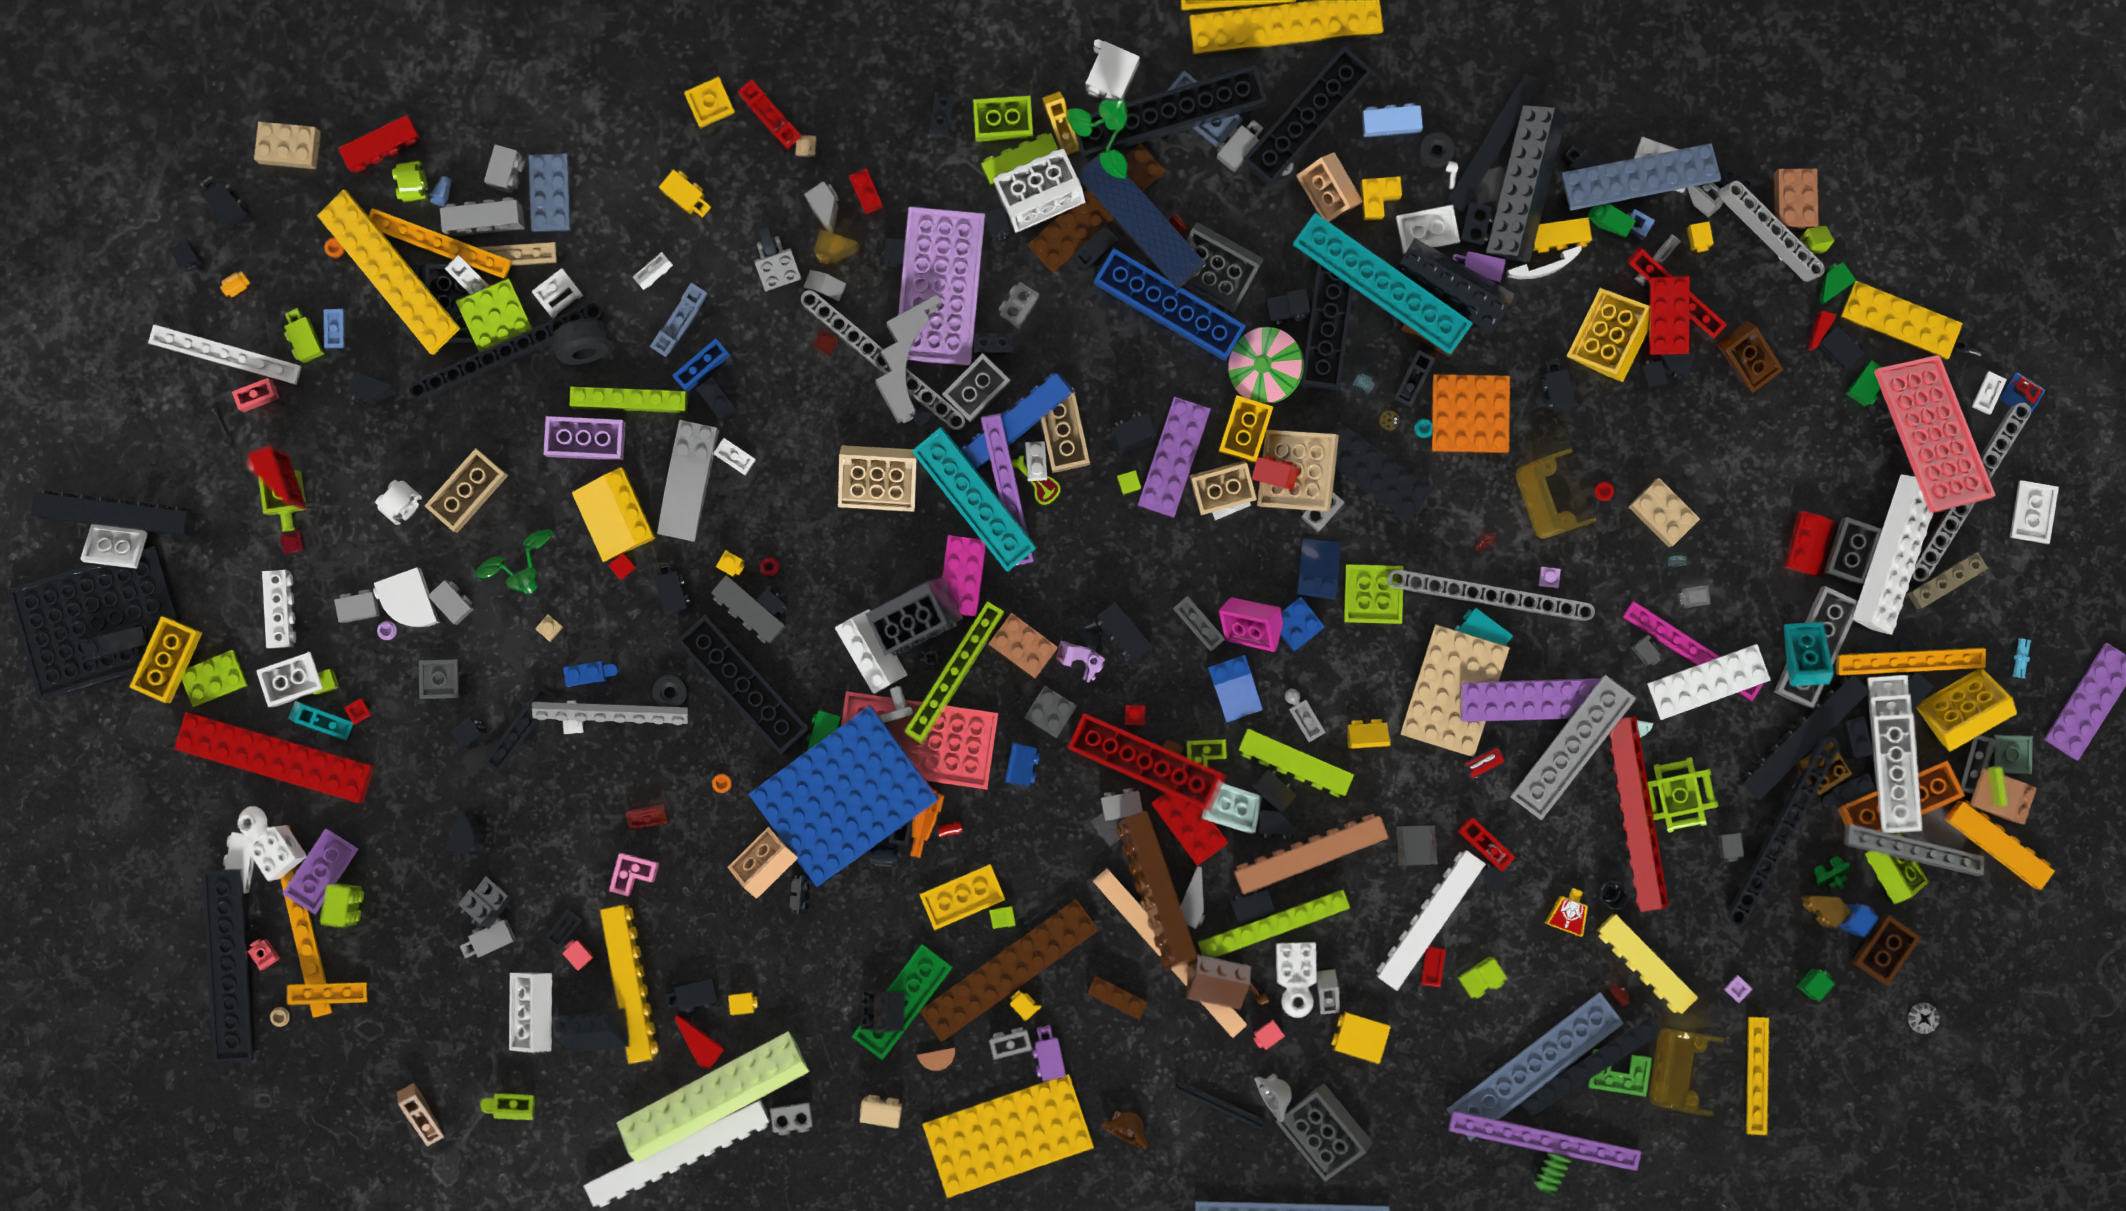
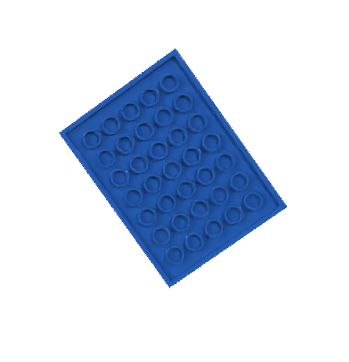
(843, 796)

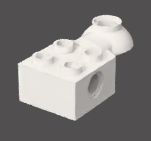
(271, 847)
(1296, 972)

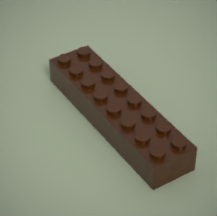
(1156, 890)

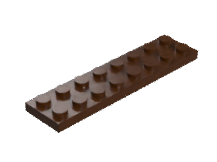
(1079, 224)

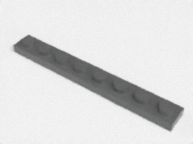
(1914, 850)

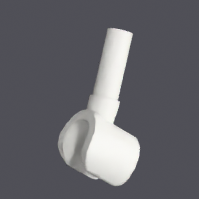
(1452, 167)

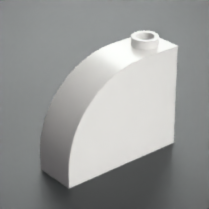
(407, 599)

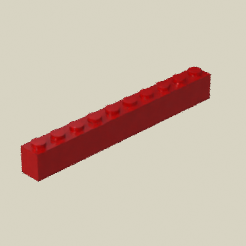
(1638, 815)

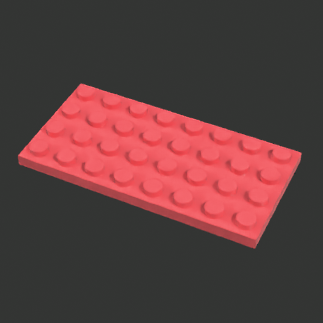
(1934, 433)
(955, 749)

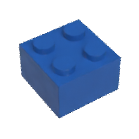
(1299, 624)

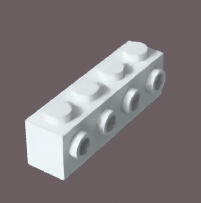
(278, 609)

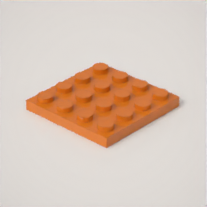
(1470, 413)

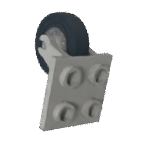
(777, 267)

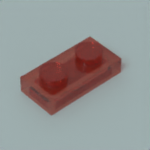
(646, 817)

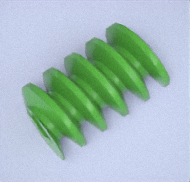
(1551, 1173)

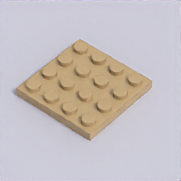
(1316, 461)

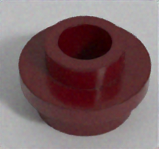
(764, 562)

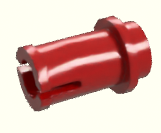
(950, 829)

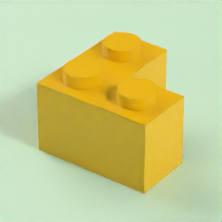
(1375, 192)

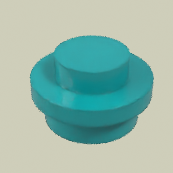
(1423, 428)

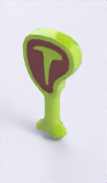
(1044, 490)

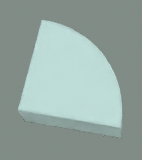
(1644, 727)

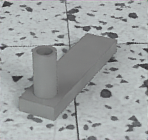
(902, 710)

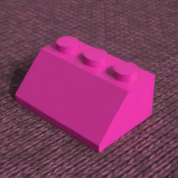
(1251, 624)

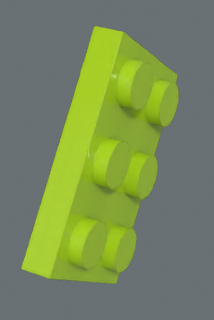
(213, 678)

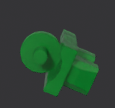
(1839, 869)

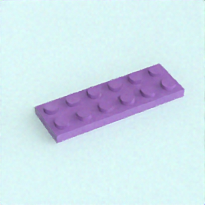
(1174, 457)
(2089, 703)

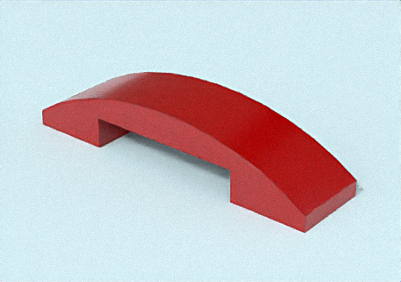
(769, 114)

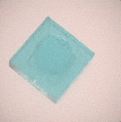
(1364, 382)

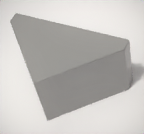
(824, 285)

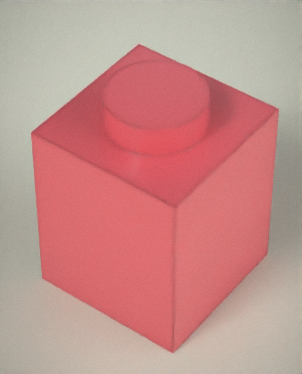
(577, 954)
(1268, 1035)

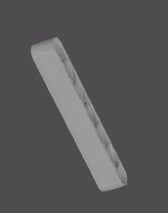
(1771, 231)

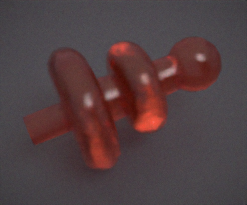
(1485, 542)

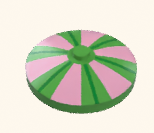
(1266, 365)

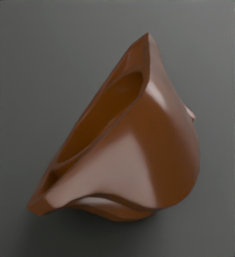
(1127, 1127)

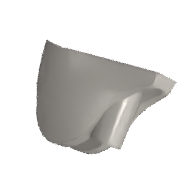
(1275, 1094)

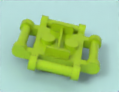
(1681, 794)

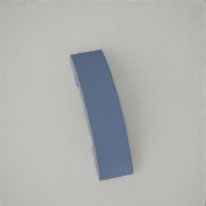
(679, 320)

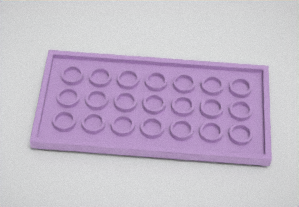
(943, 261)

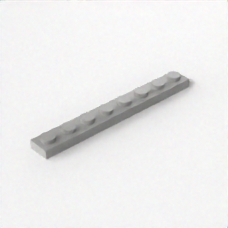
(615, 713)

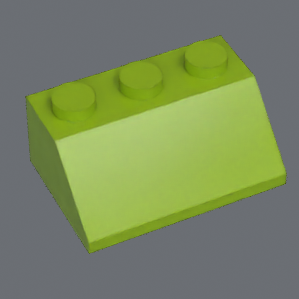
(1898, 875)

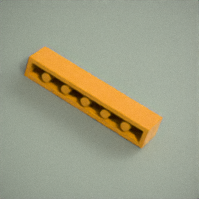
(1999, 845)

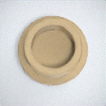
(280, 1016)

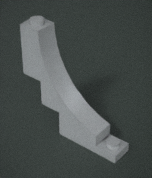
(904, 330)

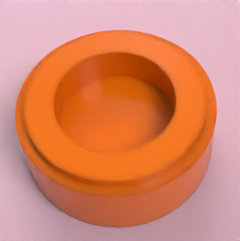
(333, 248)
(721, 783)

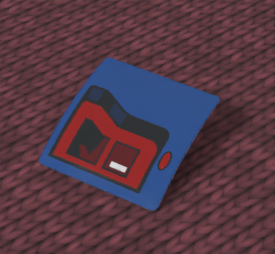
(2022, 391)

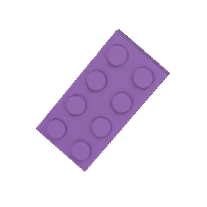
(320, 868)

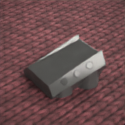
(1416, 845)

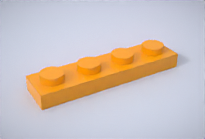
(326, 993)

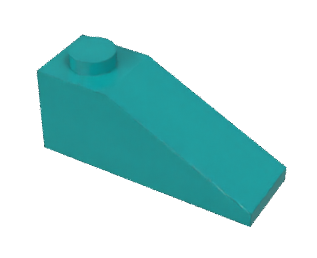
(320, 720)

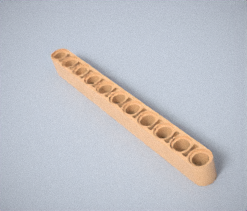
(1138, 919)

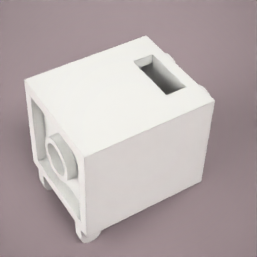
(1111, 71)

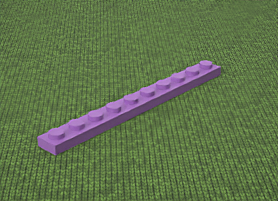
(1544, 1140)

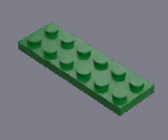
(918, 981)

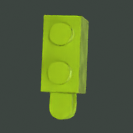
(302, 337)
(510, 1106)

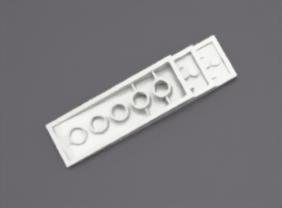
(1894, 753)

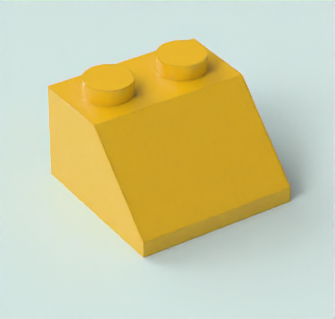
(1368, 734)

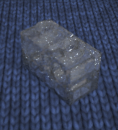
(1023, 307)

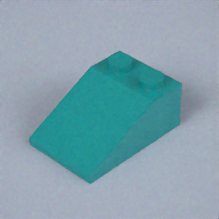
(1807, 654)

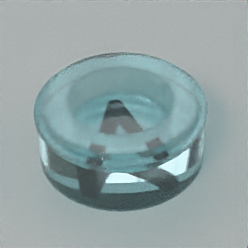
(1677, 561)

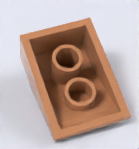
(2018, 796)

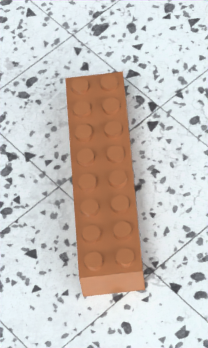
(1310, 854)

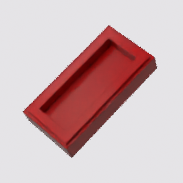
(1433, 966)

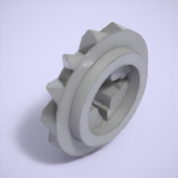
(1914, 1018)

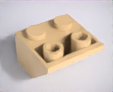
(881, 1111)

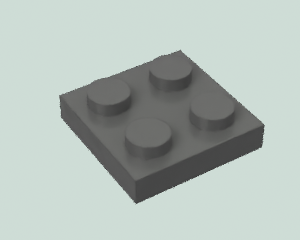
(438, 679)
(1050, 711)

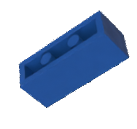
(701, 365)
(1859, 920)

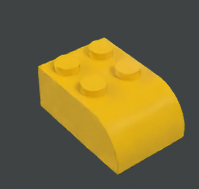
(1245, 429)

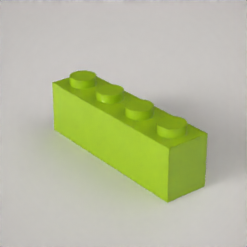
(1020, 156)

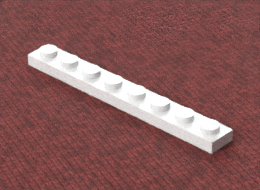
(224, 354)

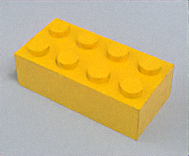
(165, 659)

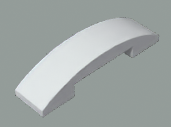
(1523, 273)
(465, 275)

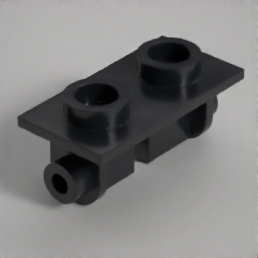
(801, 885)

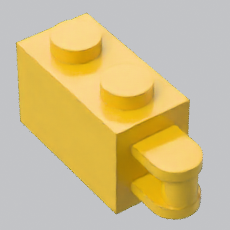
(684, 193)

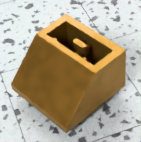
(1836, 773)
(1829, 909)

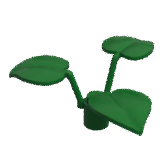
(1115, 118)
(522, 580)

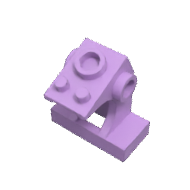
(1070, 652)

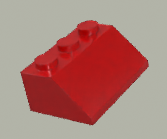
(1809, 544)

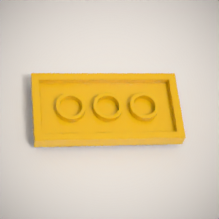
(962, 897)

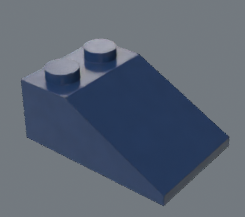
(1318, 569)

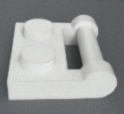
(553, 288)

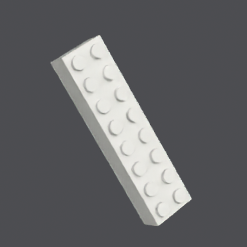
(1894, 558)

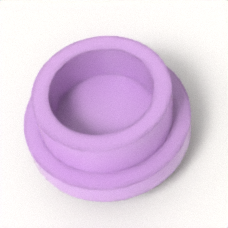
(387, 630)

